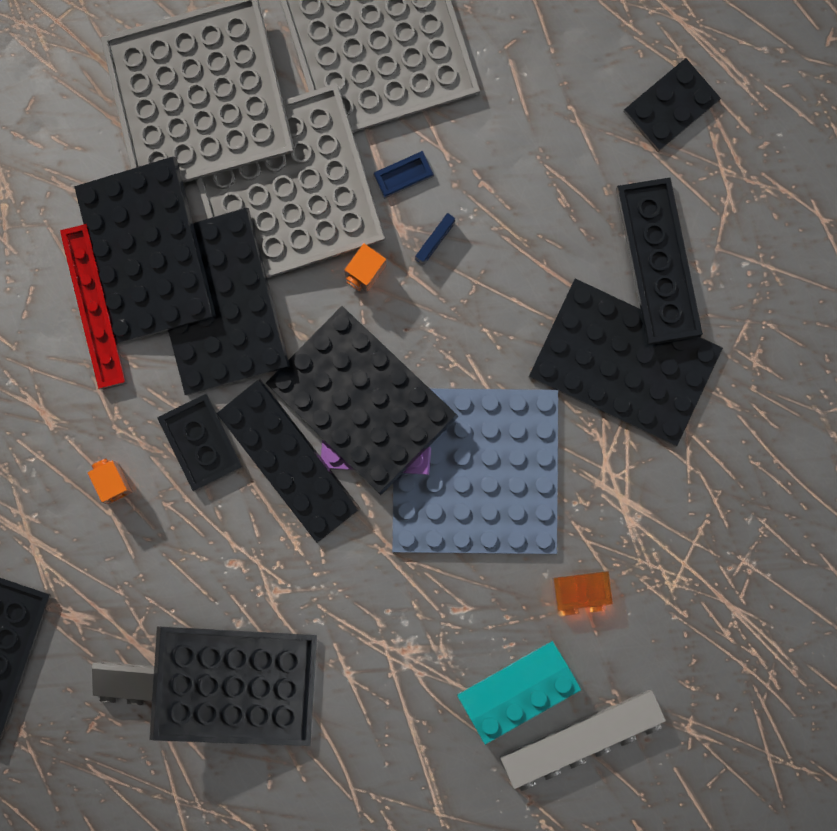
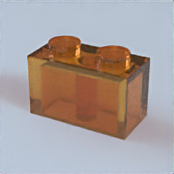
(582, 591)

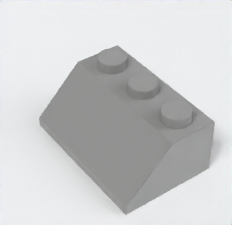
(122, 681)

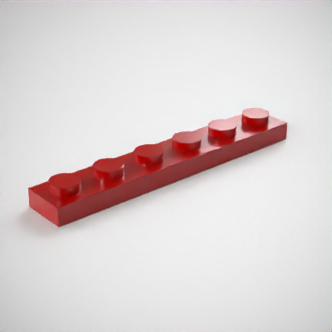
(92, 307)

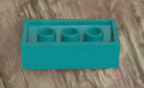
(519, 692)

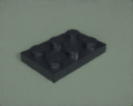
(672, 104)
(199, 442)

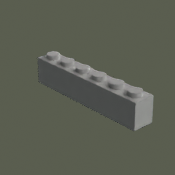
(583, 739)

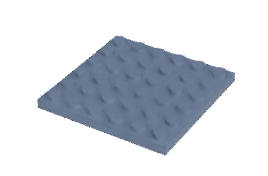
(487, 479)

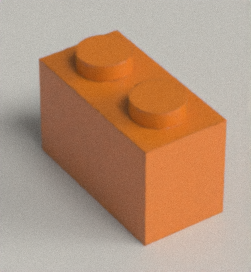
(364, 268)
(109, 481)

